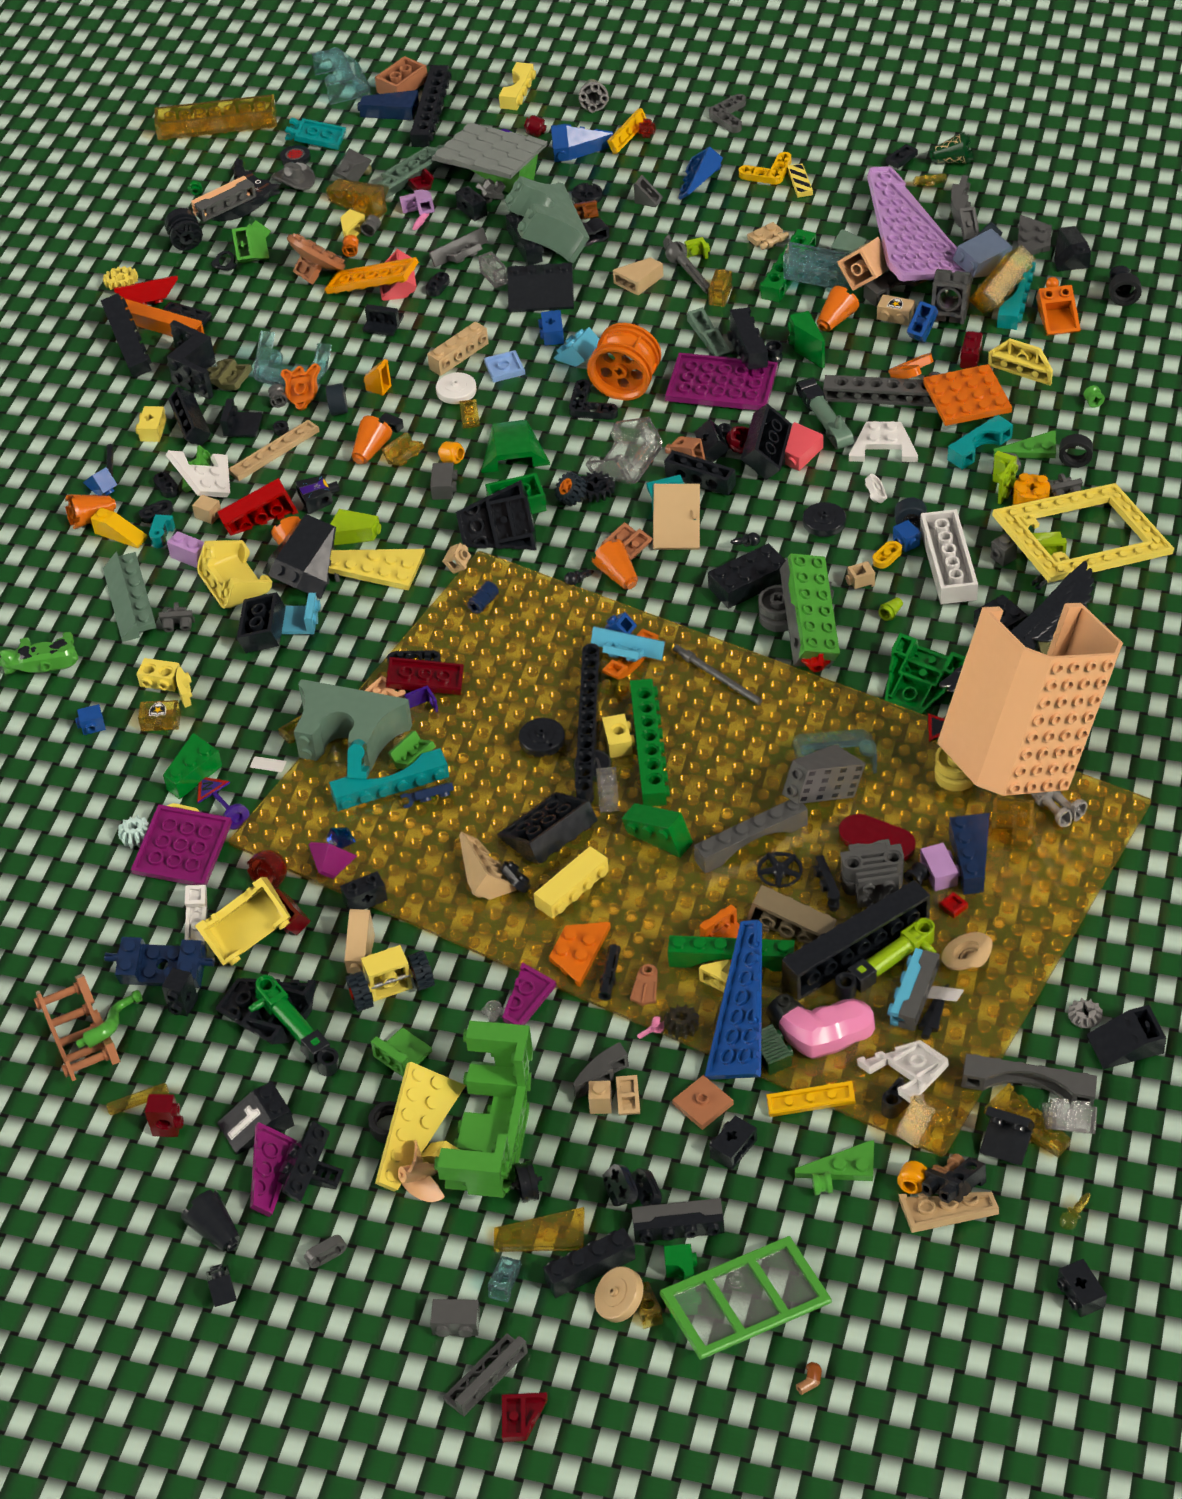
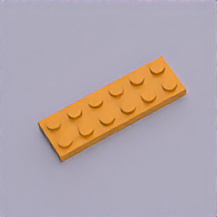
(372, 275)

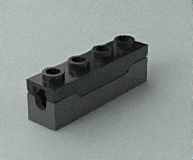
(678, 1220)

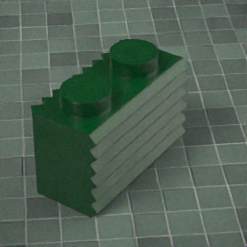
(774, 1052)

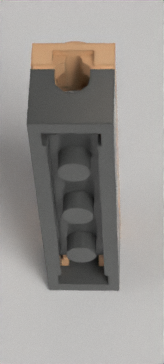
(223, 198)

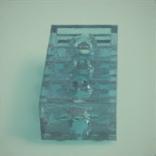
(813, 265)

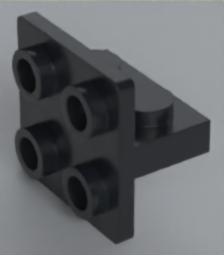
(382, 320)

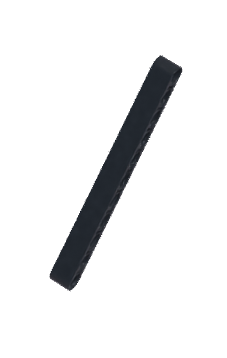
(588, 723)

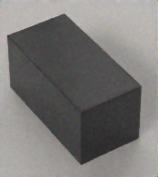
(394, 422)

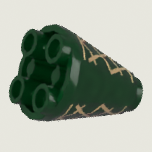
(953, 150)

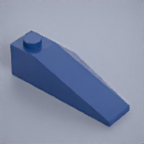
(576, 142)
(699, 169)

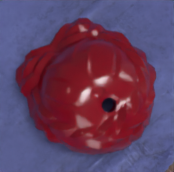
(736, 438)

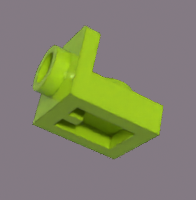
(697, 247)

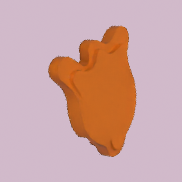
(301, 385)

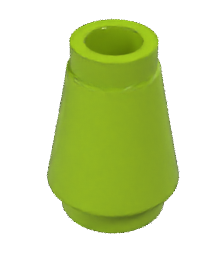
(889, 609)

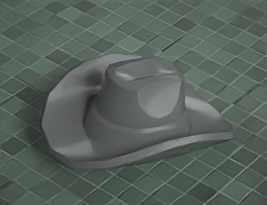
(296, 176)

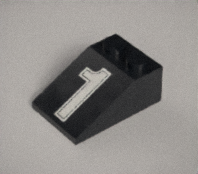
(261, 1106)

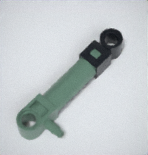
(815, 401)

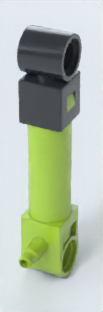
(865, 972)

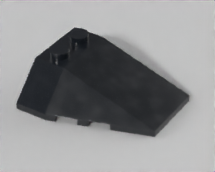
(304, 556)

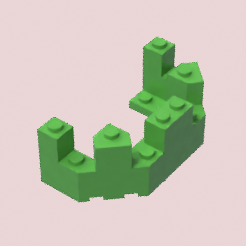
(492, 1140)

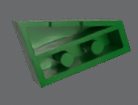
(191, 765)

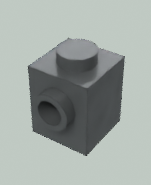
(1003, 550)

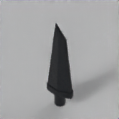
(932, 1018)

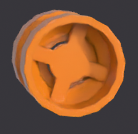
(350, 245)

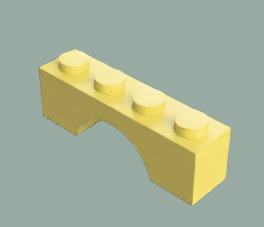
(512, 96)

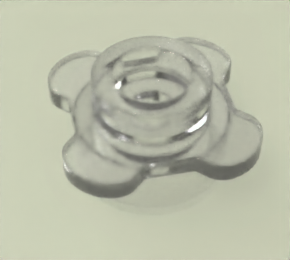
(490, 1006)

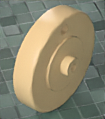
(618, 1294)

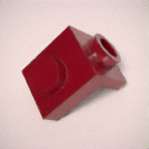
(421, 182)

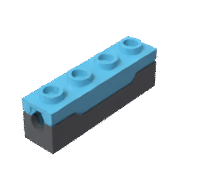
(914, 989)

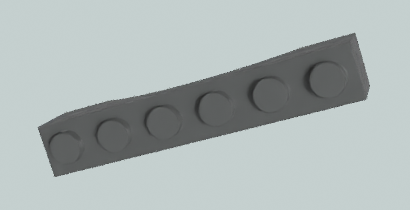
(720, 847)
(986, 1072)

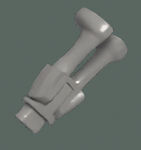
(1069, 810)

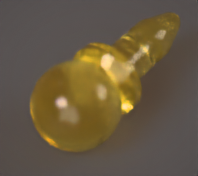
(1069, 1219)

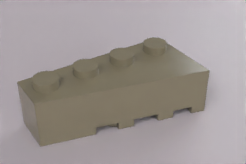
(788, 916)

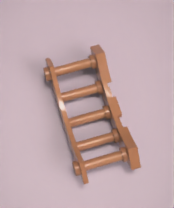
(107, 1047)

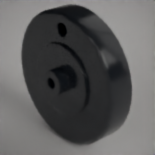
(824, 519)
(541, 737)

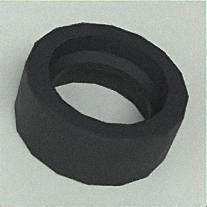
(1127, 299)
(1073, 460)
(378, 1112)

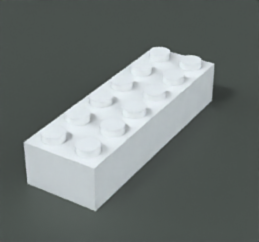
(948, 556)

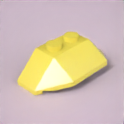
(1021, 360)

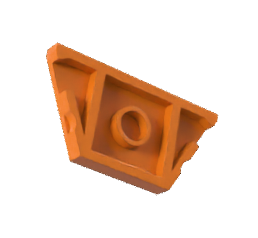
(578, 949)

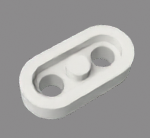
(876, 489)

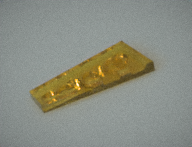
(1051, 1140)
(547, 1233)

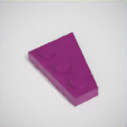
(527, 996)

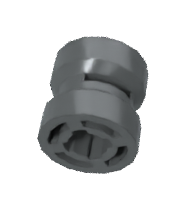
(370, 225)
(277, 395)

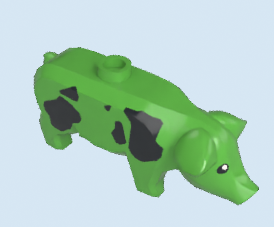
(40, 656)

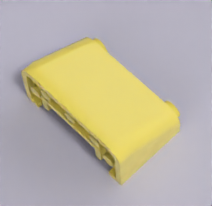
(228, 575)
(244, 922)

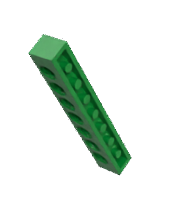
(648, 742)

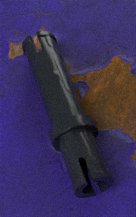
(608, 977)

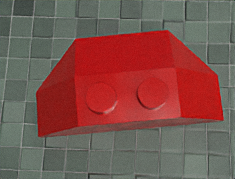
(148, 291)

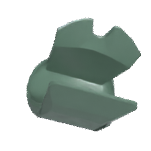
(848, 242)

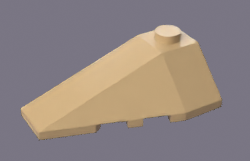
(482, 870)

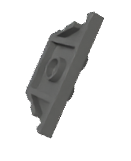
(1034, 235)

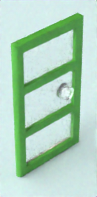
(745, 1297)

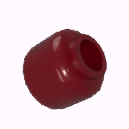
(535, 126)

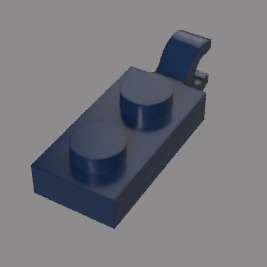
(425, 794)

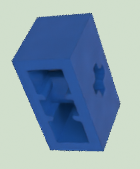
(922, 321)
(551, 327)

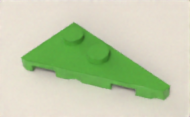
(1035, 447)
(848, 1164)

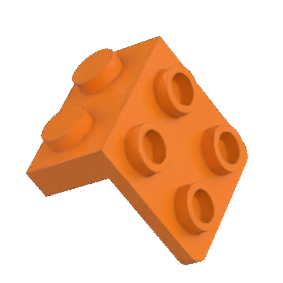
(722, 924)

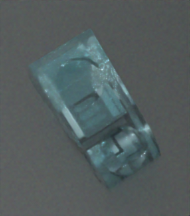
(503, 1279)

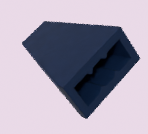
(390, 105)

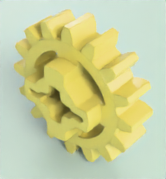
(120, 277)

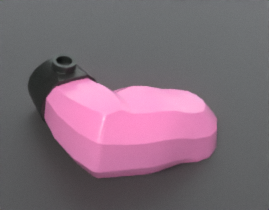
(824, 1028)

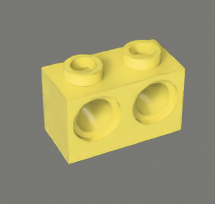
(158, 674)

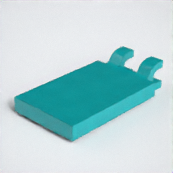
(315, 133)

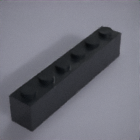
(126, 336)

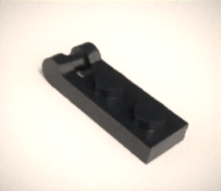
(827, 883)

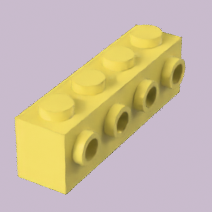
(571, 882)

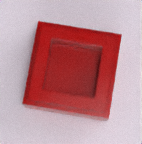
(953, 905)

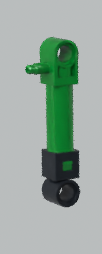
(311, 1041)

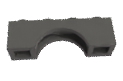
(881, 285)

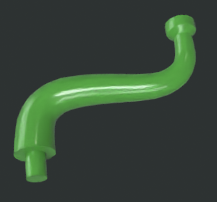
(110, 1025)

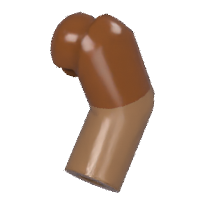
(812, 1380)

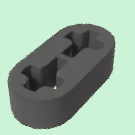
(325, 1251)

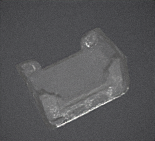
(632, 453)

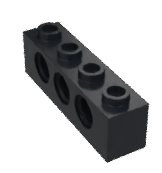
(700, 471)

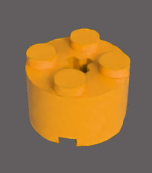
(1030, 488)

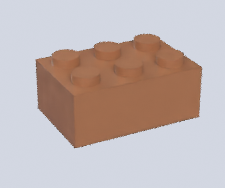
(401, 76)

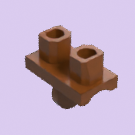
(587, 209)

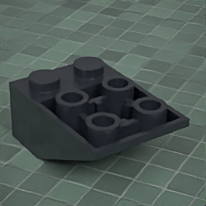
(1128, 1038)

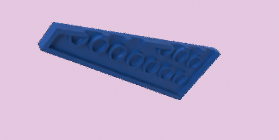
(738, 1028)

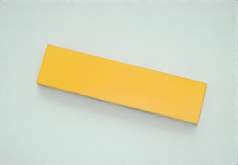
(626, 131)
(811, 1098)

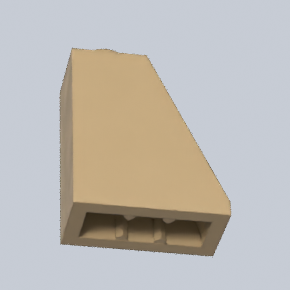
(638, 275)
(359, 939)

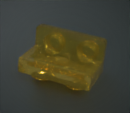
(402, 449)

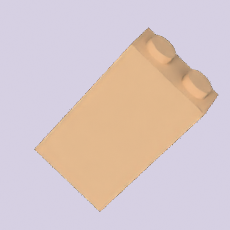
(864, 264)

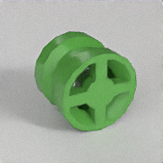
(1094, 396)
(822, 1183)

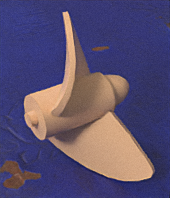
(418, 1180)

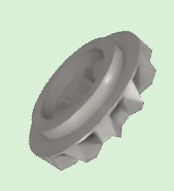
(1079, 1018)

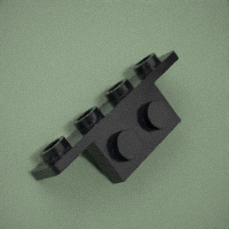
(302, 1161)

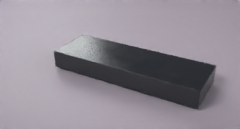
(187, 311)

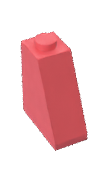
(802, 446)

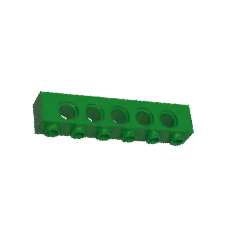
(775, 285)

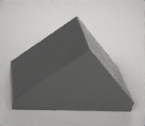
(645, 193)

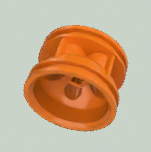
(615, 375)

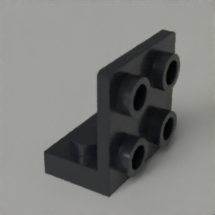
(239, 423)
(1007, 1136)

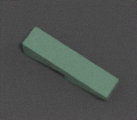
(708, 334)

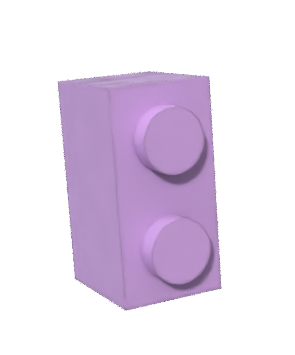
(185, 548)
(940, 866)

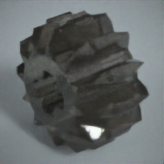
(681, 1021)

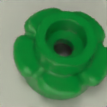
(195, 188)

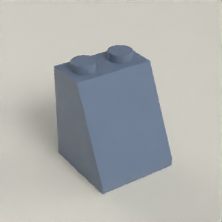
(981, 253)

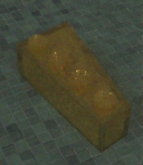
(358, 196)

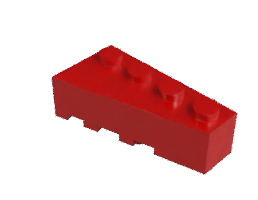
(257, 508)

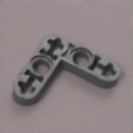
(723, 111)

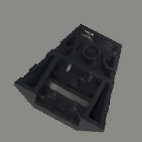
(499, 520)
(260, 1022)

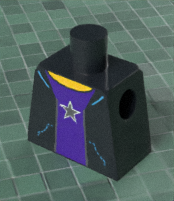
(316, 493)

